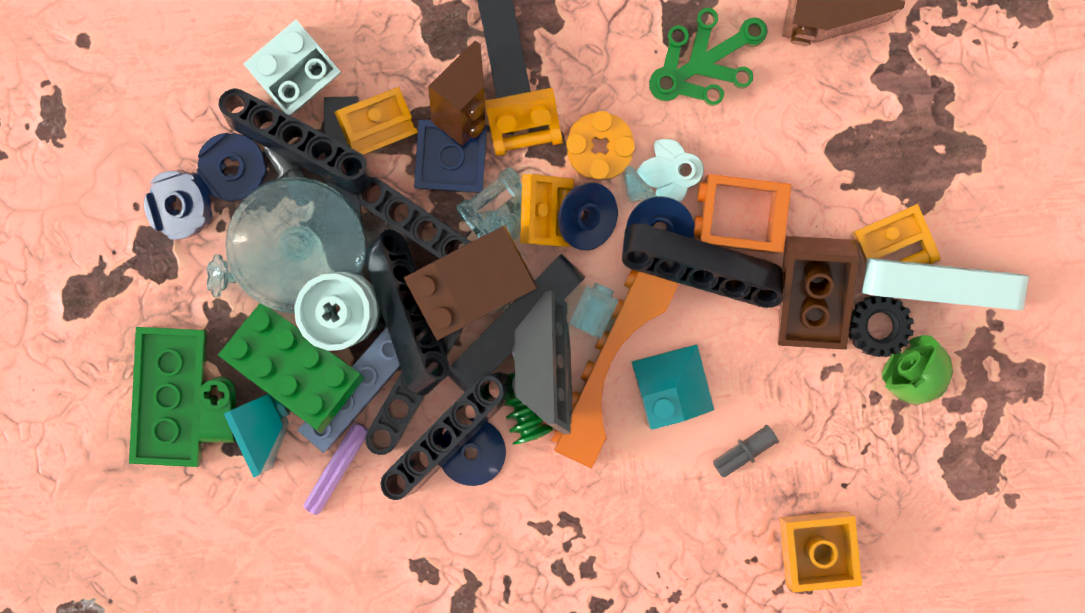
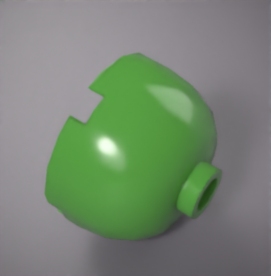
(919, 372)

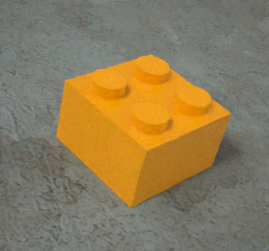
(820, 551)

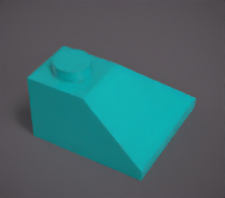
(672, 386)
(259, 431)

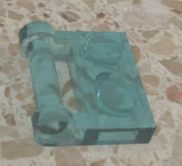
(507, 214)

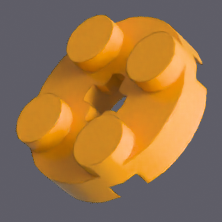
(600, 126)

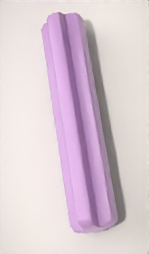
(336, 468)

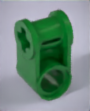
(211, 421)

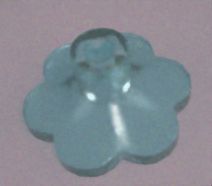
(218, 275)

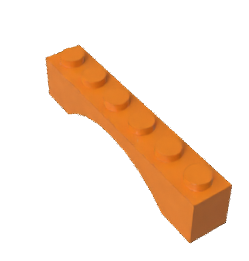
(645, 300)

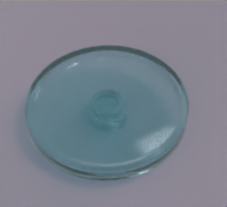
(290, 236)

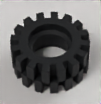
(900, 332)

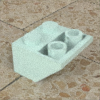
(292, 68)

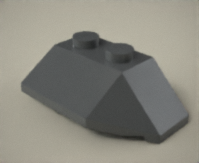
(544, 362)

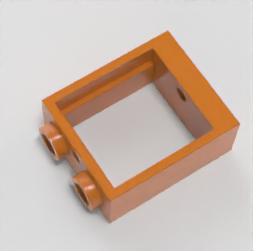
(777, 216)

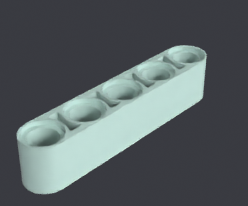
(945, 284)

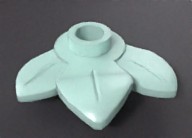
(665, 170)

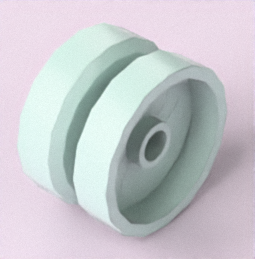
(318, 316)

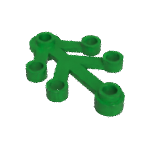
(703, 62)

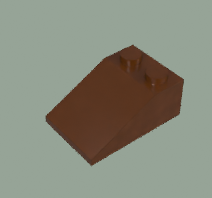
(824, 19)
(470, 282)
(817, 292)

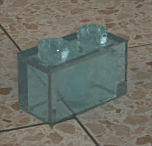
(594, 310)

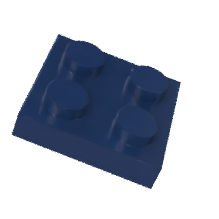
(446, 164)

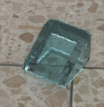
(636, 187)

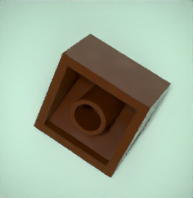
(459, 97)

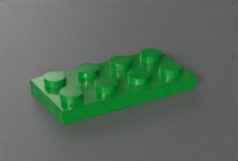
(290, 368)
(166, 396)

